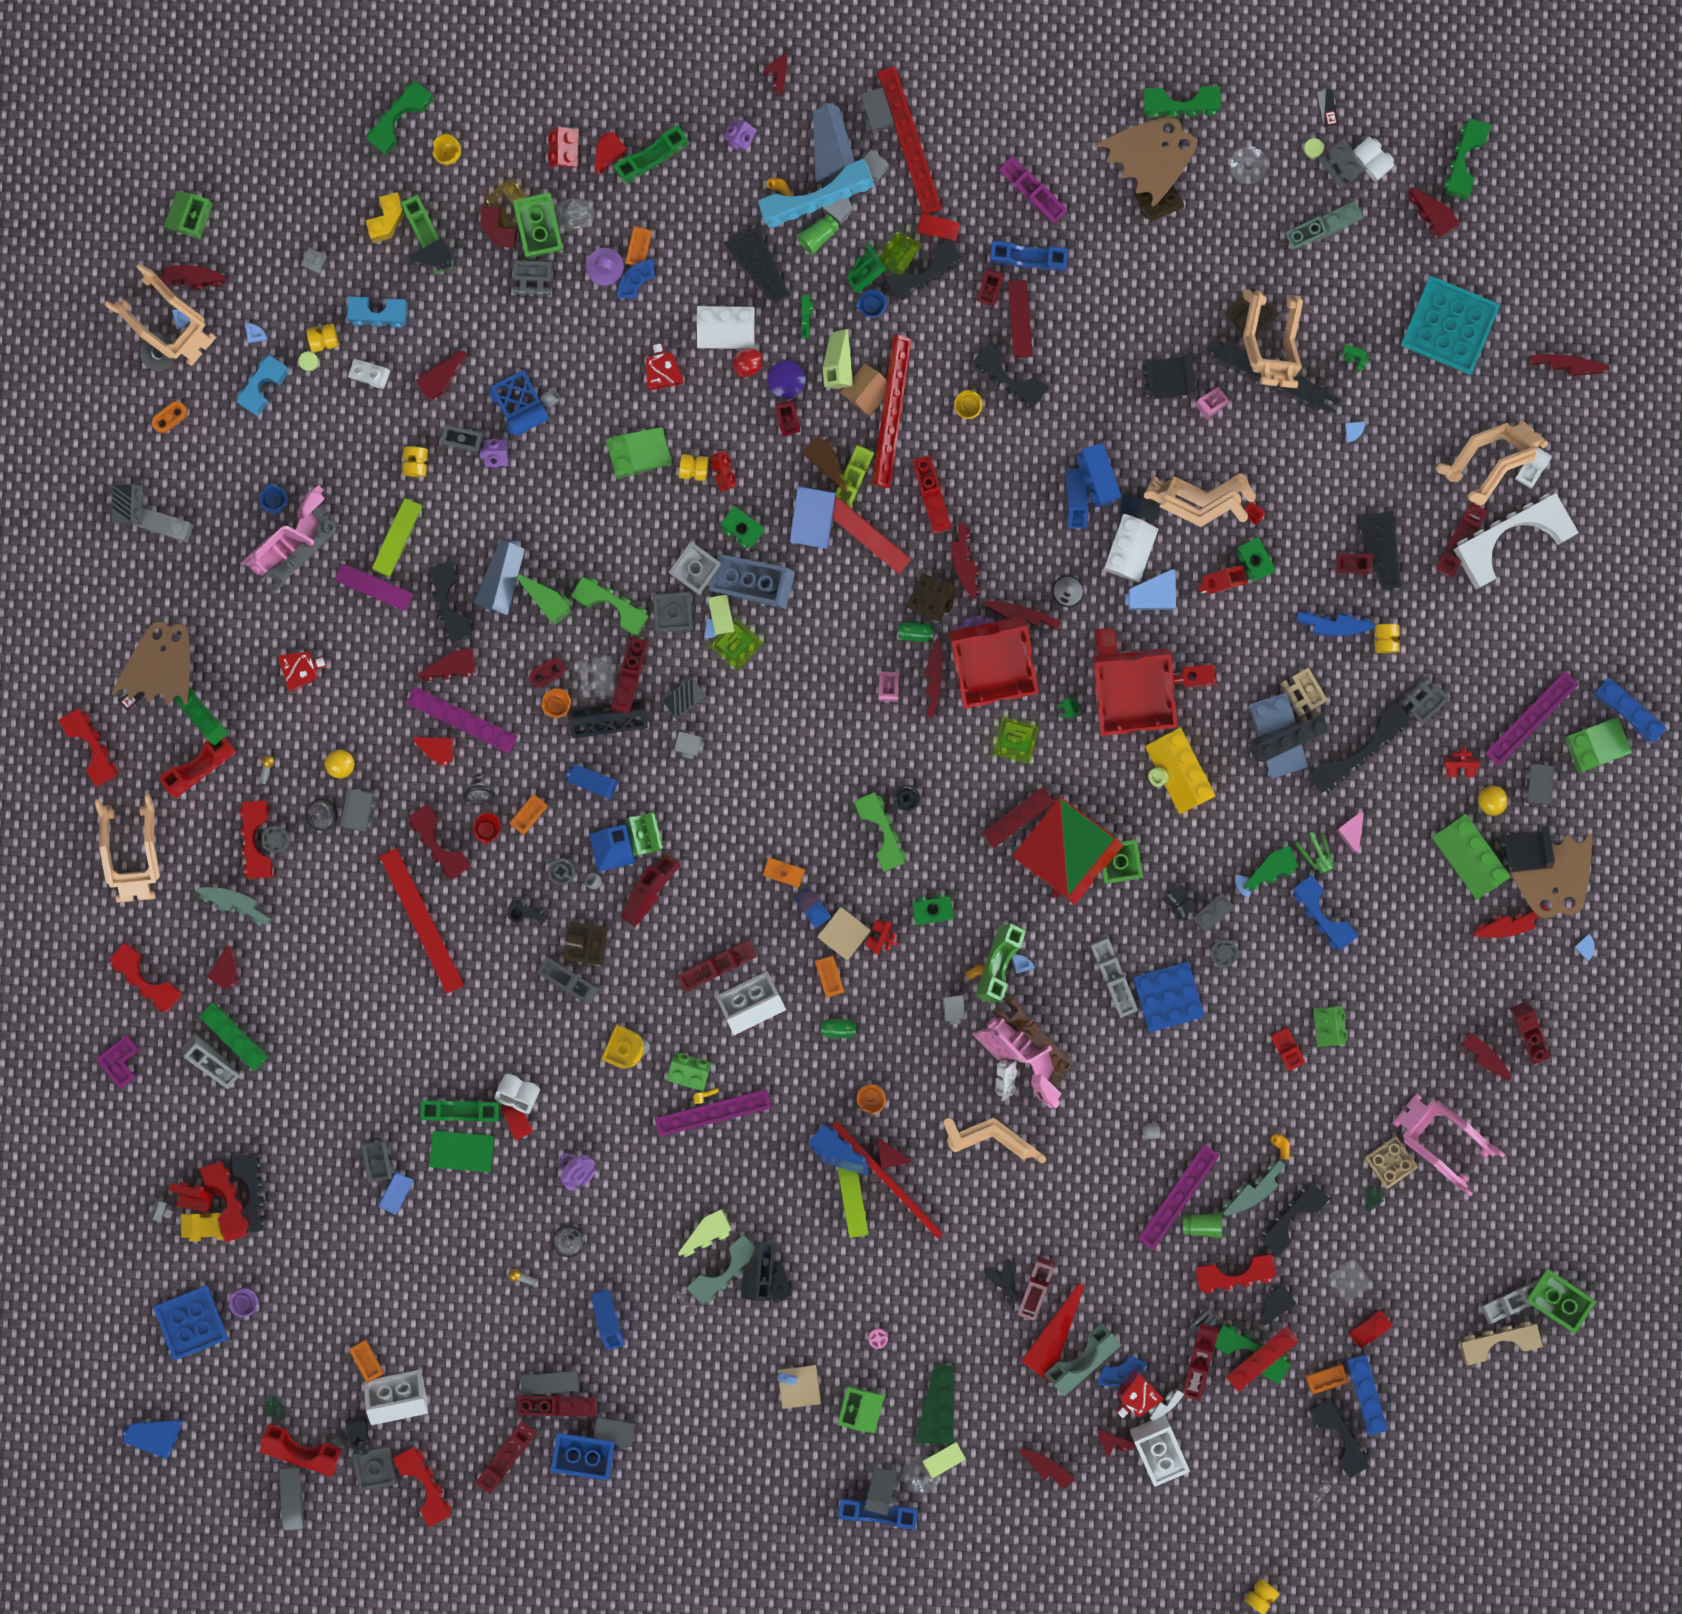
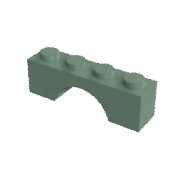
(704, 1286)
(1069, 1374)

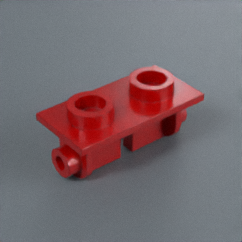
(722, 462)

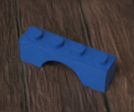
(1037, 258)
(1642, 721)
(1309, 893)
(1367, 1394)
(899, 1516)

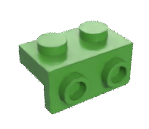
(644, 834)
(1330, 1026)
(689, 1071)

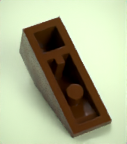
(822, 455)

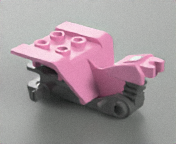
(290, 545)

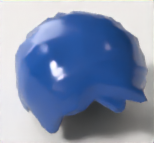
(872, 303)
(273, 499)

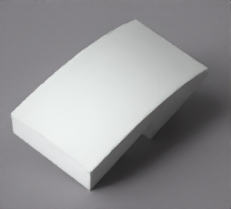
(1161, 1408)

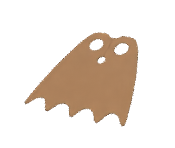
(1146, 158)
(158, 671)
(1568, 874)

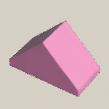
(1212, 402)
(888, 686)
(1352, 832)

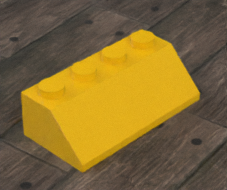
(1186, 781)

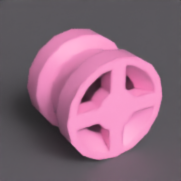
(876, 1336)

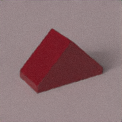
(990, 287)
(787, 418)
(890, 1156)

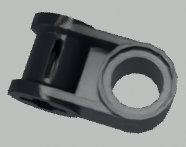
(358, 1432)

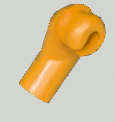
(779, 185)
(975, 971)
(1283, 1144)

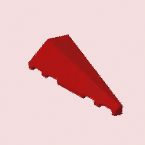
(1049, 1345)

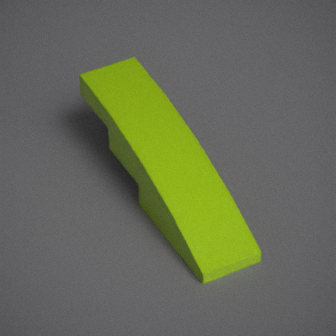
(855, 474)
(397, 537)
(853, 1203)

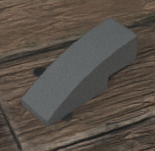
(568, 981)
(549, 1382)
(291, 1498)

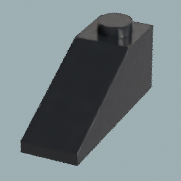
(758, 1274)

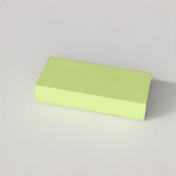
(720, 614)
(943, 1460)

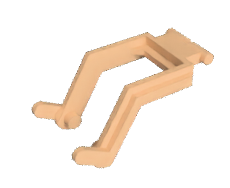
(189, 340)
(1273, 370)
(1519, 436)
(1213, 502)
(135, 882)
(985, 1130)

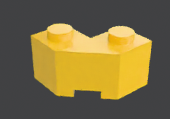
(384, 227)
(200, 1225)

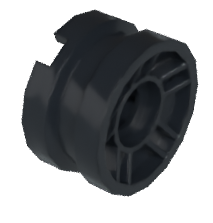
(906, 790)

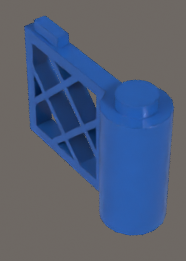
(525, 417)

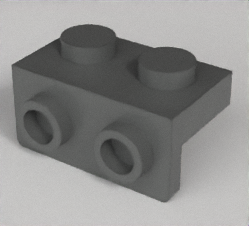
(377, 1161)

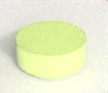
(1313, 148)
(308, 361)
(1158, 776)

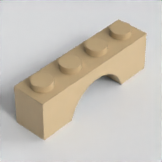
(1476, 1348)

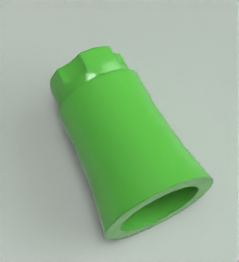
(817, 234)
(1203, 1225)

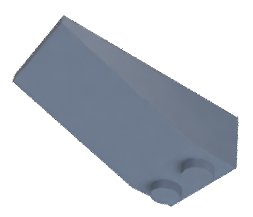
(753, 581)
(1271, 717)

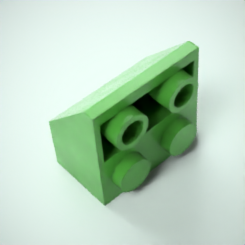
(188, 214)
(860, 1409)

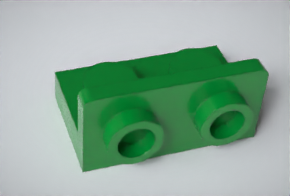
(1355, 354)

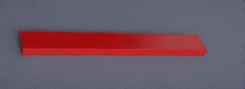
(909, 141)
(891, 411)
(421, 920)
(888, 1180)

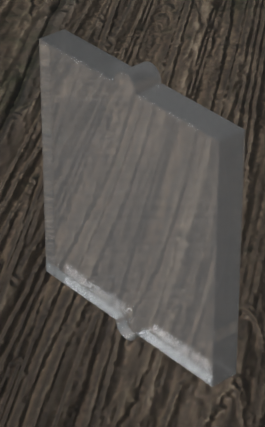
(1350, 1280)

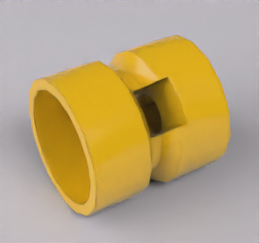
(322, 338)
(693, 467)
(412, 468)
(1386, 638)
(1261, 1596)

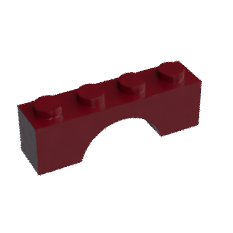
(1017, 817)
(425, 822)

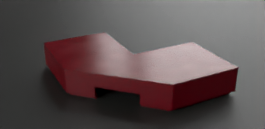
(490, 222)

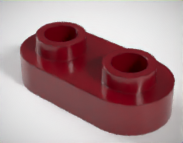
(547, 673)

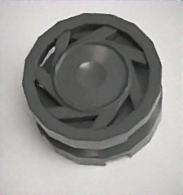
(275, 839)
(561, 871)
(1223, 953)
(1208, 1320)

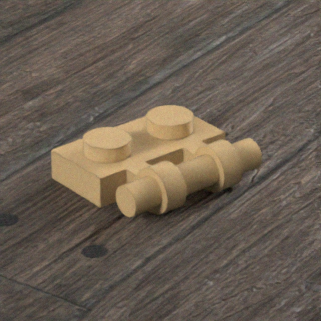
(1308, 688)

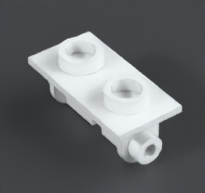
(1006, 1085)

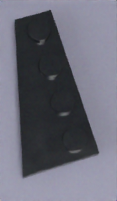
(757, 261)
(1381, 541)

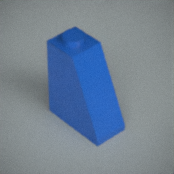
(1076, 499)
(592, 781)
(812, 907)
(607, 1320)
(153, 1436)

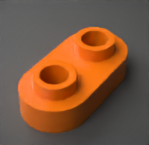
(169, 416)

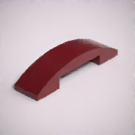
(1466, 528)
(506, 1457)

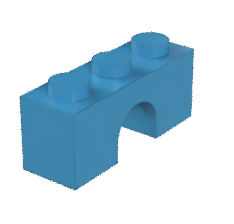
(394, 313)
(269, 370)

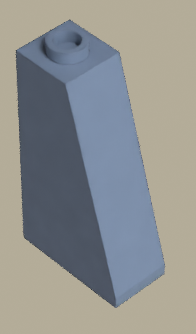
(830, 143)
(500, 577)

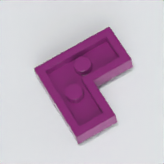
(114, 1061)

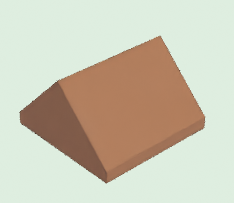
(867, 389)

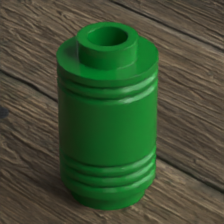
(915, 632)
(838, 1028)

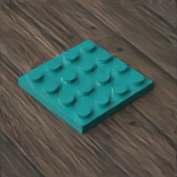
(1450, 325)

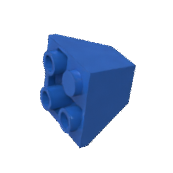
(612, 848)

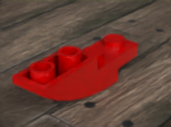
(931, 494)
(1505, 927)

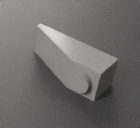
(166, 525)
(954, 1009)
(209, 1061)

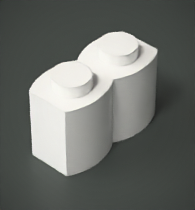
(1374, 158)
(517, 1093)

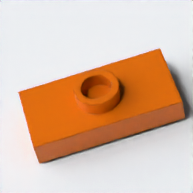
(638, 245)
(528, 814)
(783, 872)
(829, 976)
(366, 1361)
(1327, 1379)

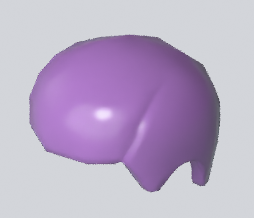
(243, 1302)

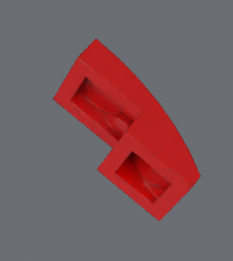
(938, 227)
(1287, 1048)
(517, 1122)

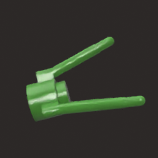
(1324, 862)

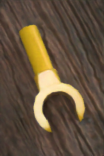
(699, 1097)

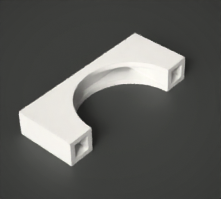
(1546, 515)

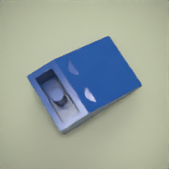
(836, 1152)

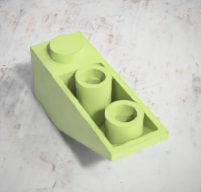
(837, 362)
(711, 1227)

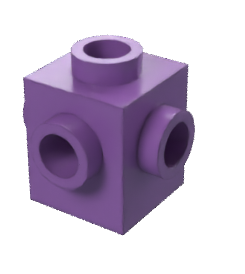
(739, 134)
(494, 453)

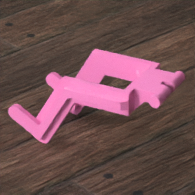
(1419, 1118)

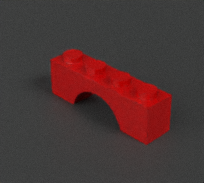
(100, 769)
(181, 778)
(254, 815)
(128, 962)
(216, 1181)
(1259, 1268)
(1262, 1358)
(279, 1444)
(411, 1463)

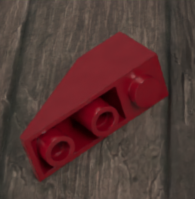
(1437, 215)
(439, 379)
(455, 663)
(1529, 1032)

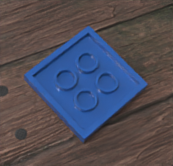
(1168, 997)
(190, 1322)

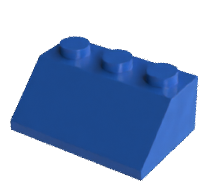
(1098, 475)
(583, 1456)

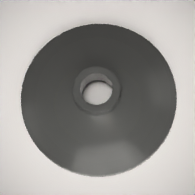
(160, 361)

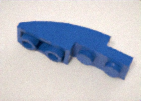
(1342, 626)

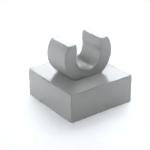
(314, 260)
(159, 1210)

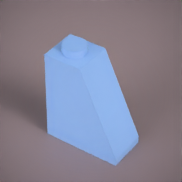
(1154, 594)

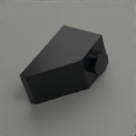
(434, 256)
(1140, 507)
(1276, 1303)

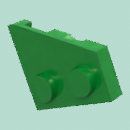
(865, 269)
(807, 311)

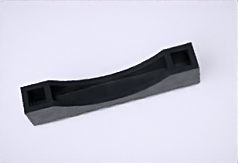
(1389, 723)

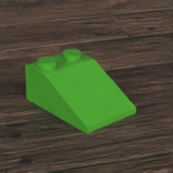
(538, 225)
(638, 452)
(549, 601)
(1598, 745)
(1561, 1301)

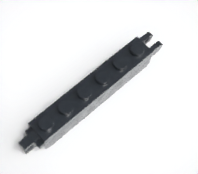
(1306, 392)

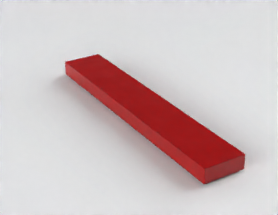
(869, 536)

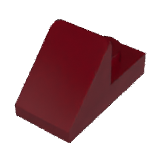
(778, 69)
(1354, 564)
(1108, 1440)

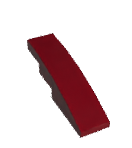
(1020, 319)
(1574, 365)
(1011, 611)
(934, 671)
(717, 966)
(1200, 1362)

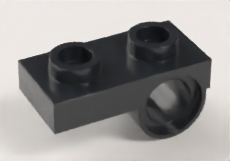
(535, 914)
(780, 1286)

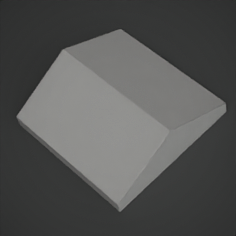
(694, 568)

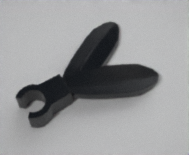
(1003, 1282)

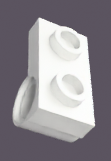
(369, 373)
(1531, 471)

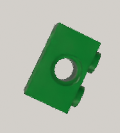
(736, 518)
(1265, 566)
(944, 912)

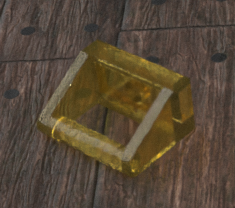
(513, 192)

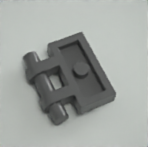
(1346, 160)
(532, 272)
(1429, 704)

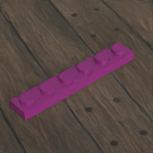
(1531, 718)
(461, 719)
(713, 1113)
(1178, 1197)

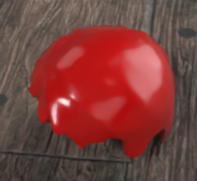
(747, 362)
(486, 827)

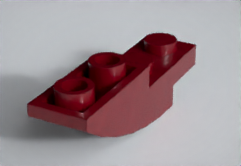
(194, 276)
(965, 570)
(629, 675)
(645, 890)
(557, 1405)

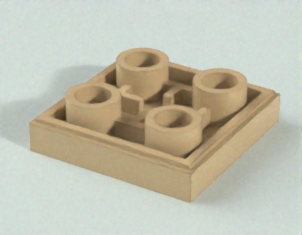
(844, 933)
(1391, 1162)
(804, 1392)

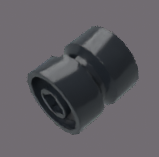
(1180, 902)

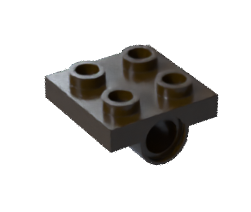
(1168, 204)
(1238, 315)
(931, 597)
(586, 943)

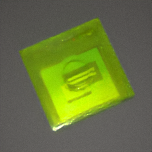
(899, 253)
(737, 646)
(1015, 740)

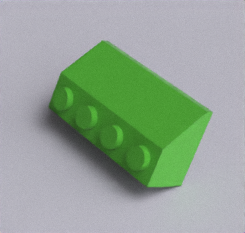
(1471, 856)

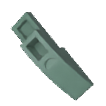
(1324, 225)
(228, 899)
(1249, 1196)

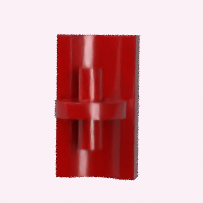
(1461, 759)
(876, 945)

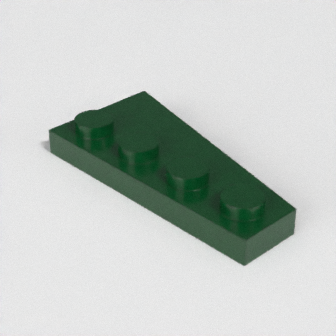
(937, 1413)

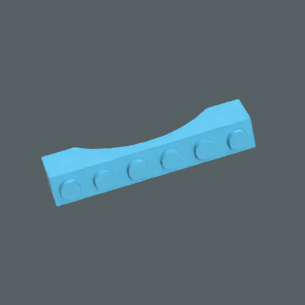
(852, 180)

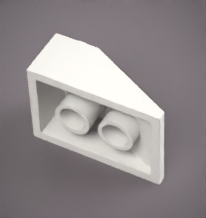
(1159, 1450)

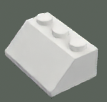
(725, 327)
(1131, 548)
(750, 1003)
(395, 1397)

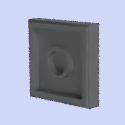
(672, 612)
(375, 1468)

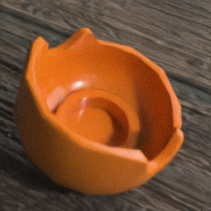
(556, 703)
(871, 1098)

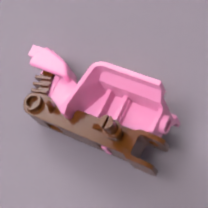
(1020, 1039)

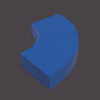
(635, 277)
(1117, 1375)

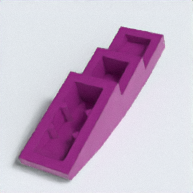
(1032, 190)
(373, 587)

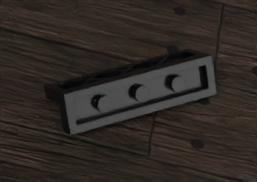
(602, 713)

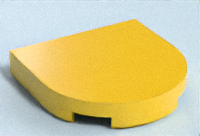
(623, 1048)

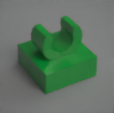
(1071, 708)

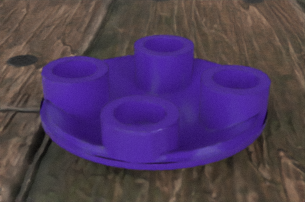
(786, 379)

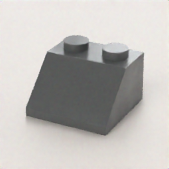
(358, 810)

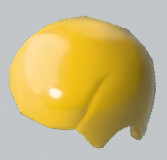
(446, 149)
(968, 404)
(339, 763)
(1492, 800)

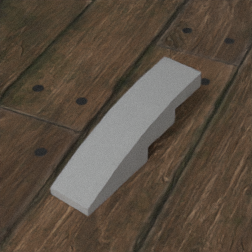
(1113, 977)
(1508, 1303)

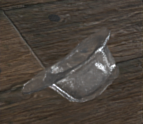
(574, 214)

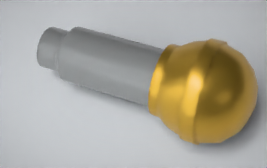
(267, 762)
(515, 1275)

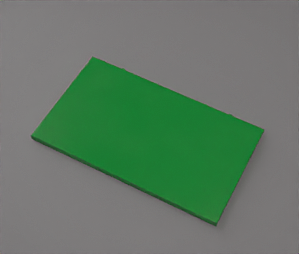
(461, 1151)

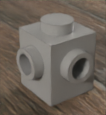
(689, 745)

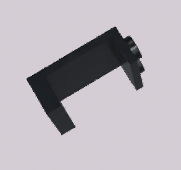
(1169, 377)
(1527, 851)

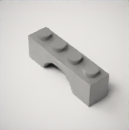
(842, 208)

